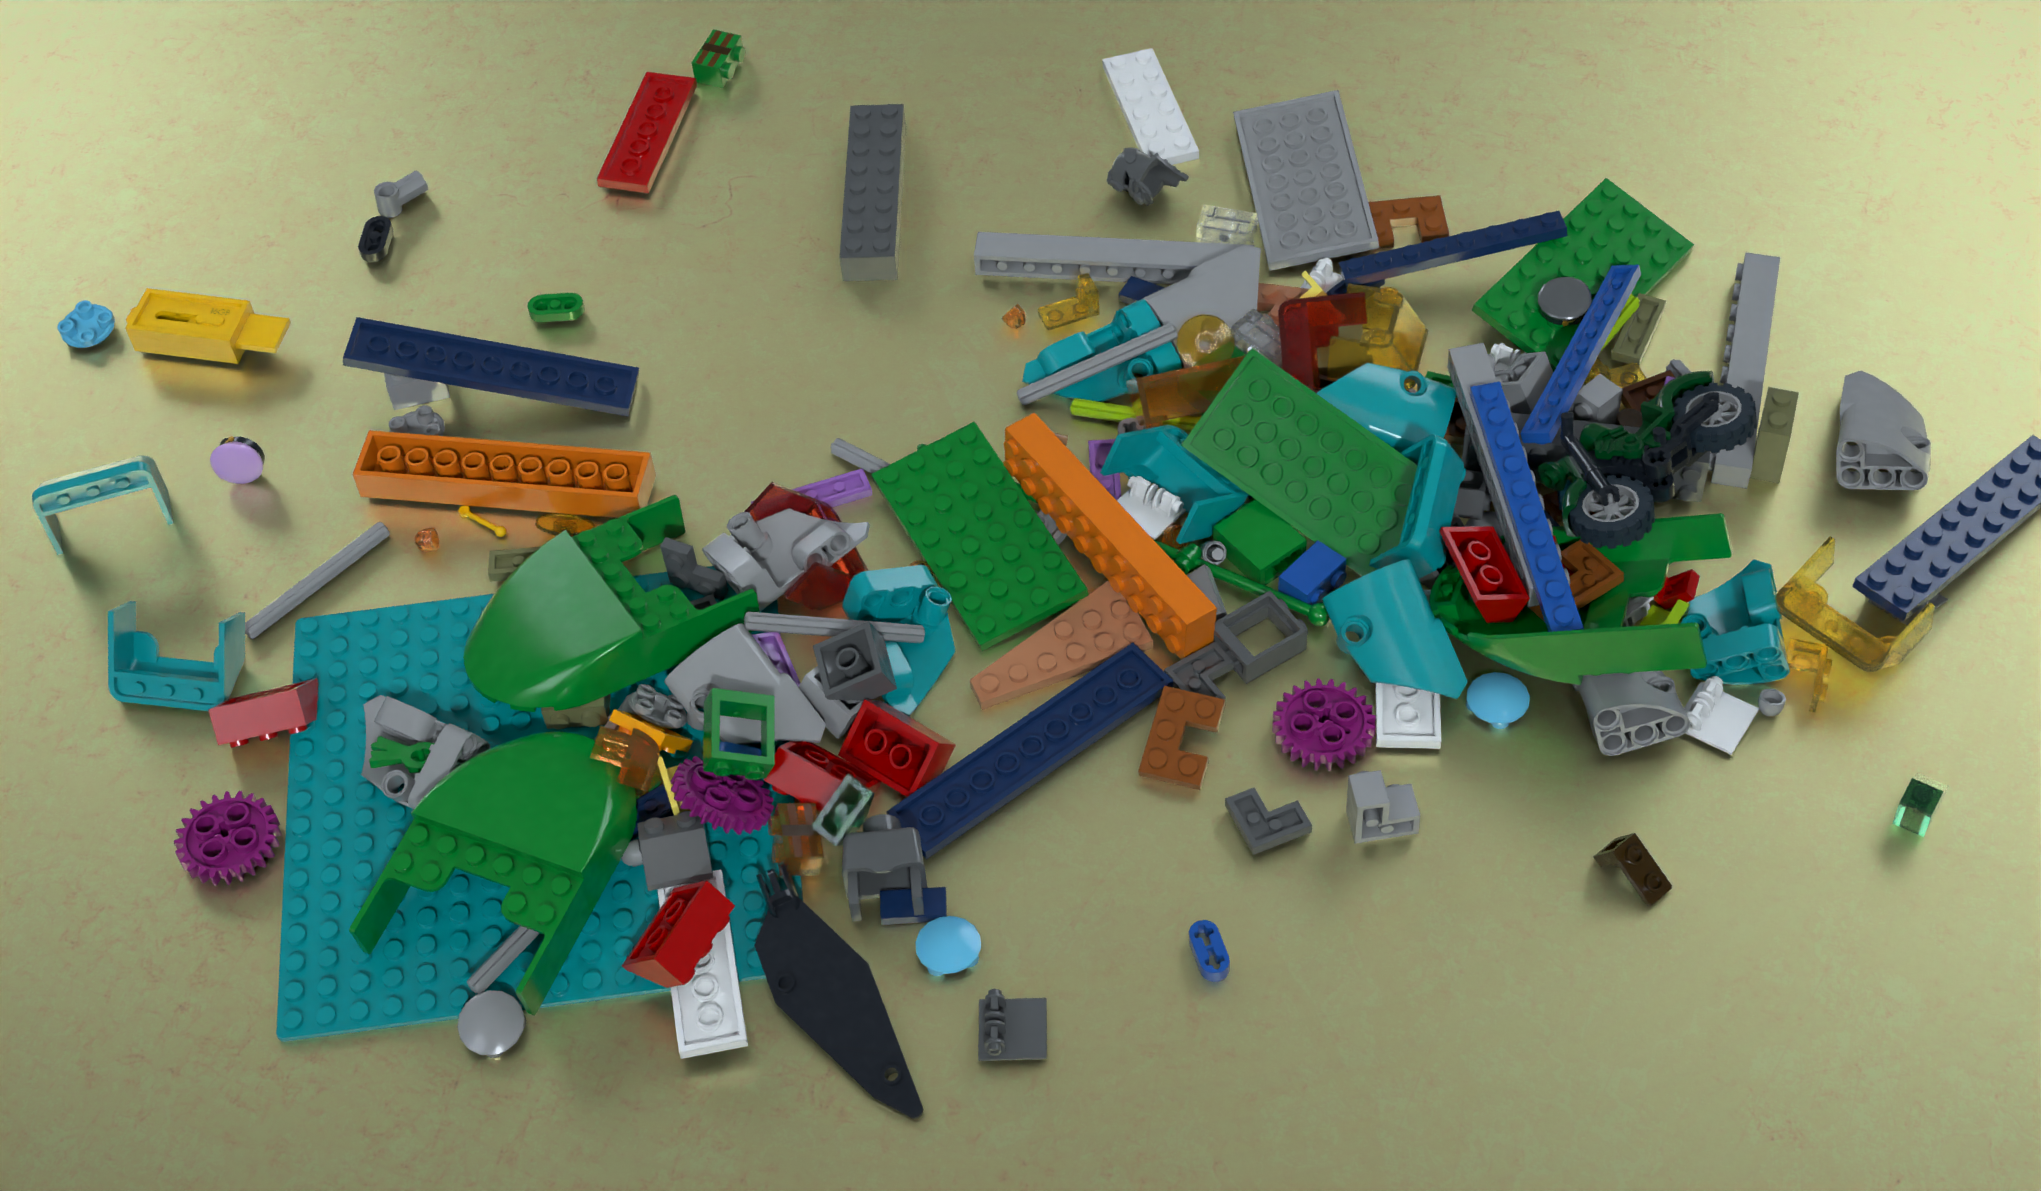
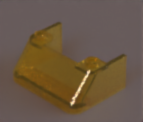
(1393, 340)
(1807, 607)

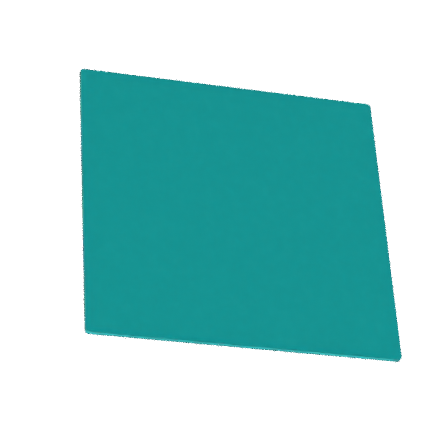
(348, 829)

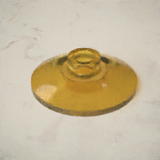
(1206, 329)
(557, 523)

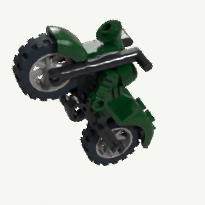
(1638, 469)

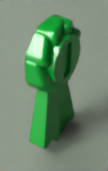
(389, 753)

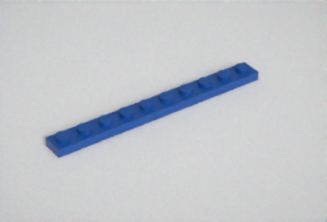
(1580, 354)
(1525, 508)

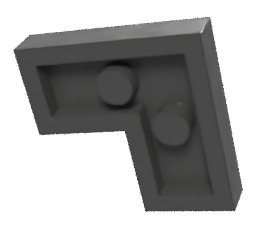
(686, 573)
(1200, 669)
(1264, 828)

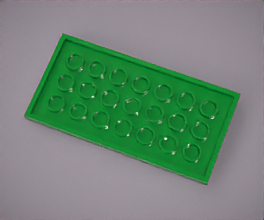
(1601, 233)
(1306, 461)
(979, 536)

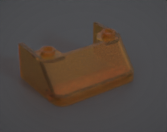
(1178, 391)

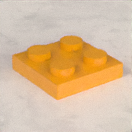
(664, 737)

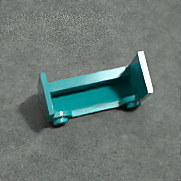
(1162, 460)
(95, 486)
(1429, 507)
(143, 677)

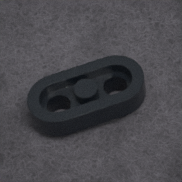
(375, 239)

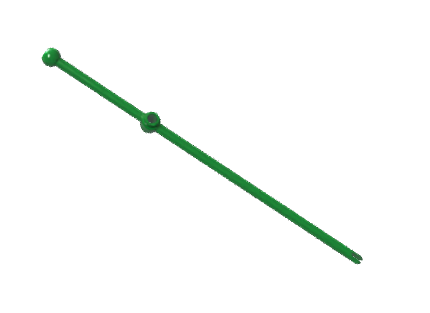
(1189, 560)

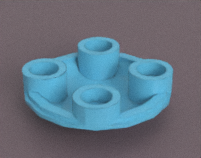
(86, 325)
(1497, 699)
(948, 945)

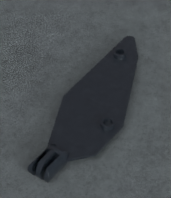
(831, 995)

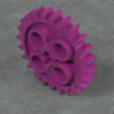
(1323, 724)
(721, 800)
(227, 838)

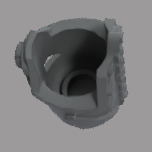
(1143, 175)

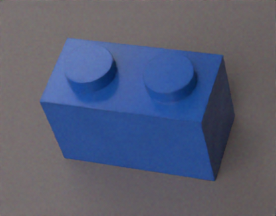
(1314, 574)

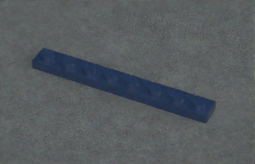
(1453, 248)

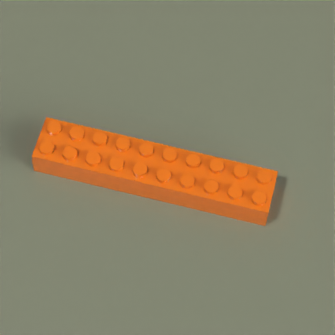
(504, 474)
(1109, 537)

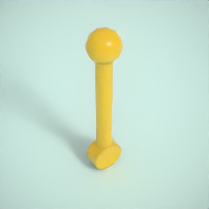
(464, 512)

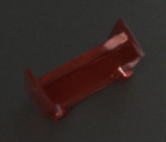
(1309, 325)
(820, 584)

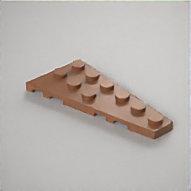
(1064, 648)

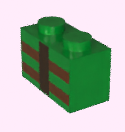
(718, 58)

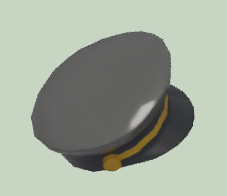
(1564, 301)

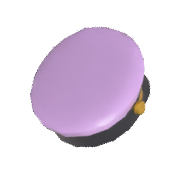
(238, 460)

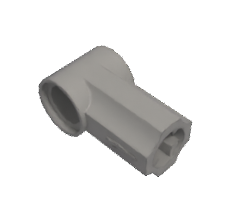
(392, 195)

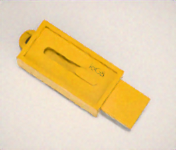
(201, 326)

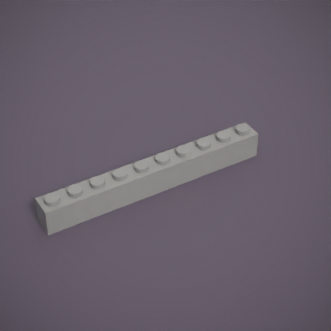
(1100, 257)
(1747, 356)
(1474, 367)

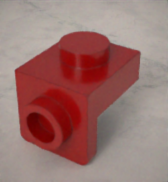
(1679, 586)

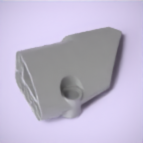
(1217, 288)
(1887, 436)
(779, 550)
(740, 664)
(1632, 710)
(409, 726)

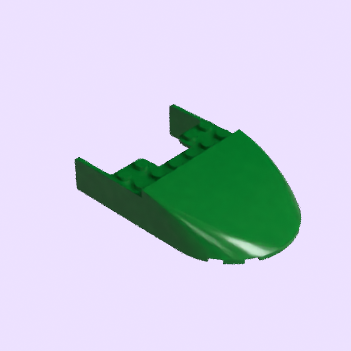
(581, 624)
(1603, 643)
(524, 818)

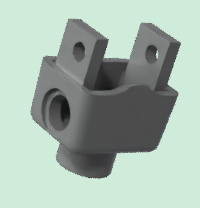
(882, 860)

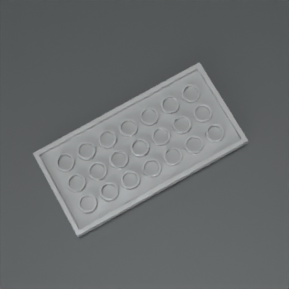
(1305, 180)

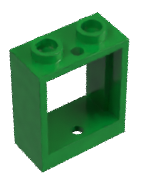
(738, 705)

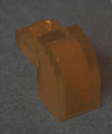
(634, 753)

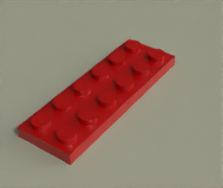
(647, 132)

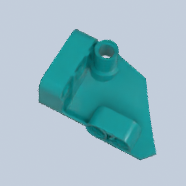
(1126, 325)
(1381, 404)
(911, 598)
(1741, 629)
(1396, 631)

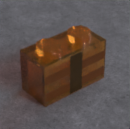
(795, 839)

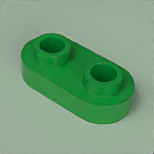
(556, 307)

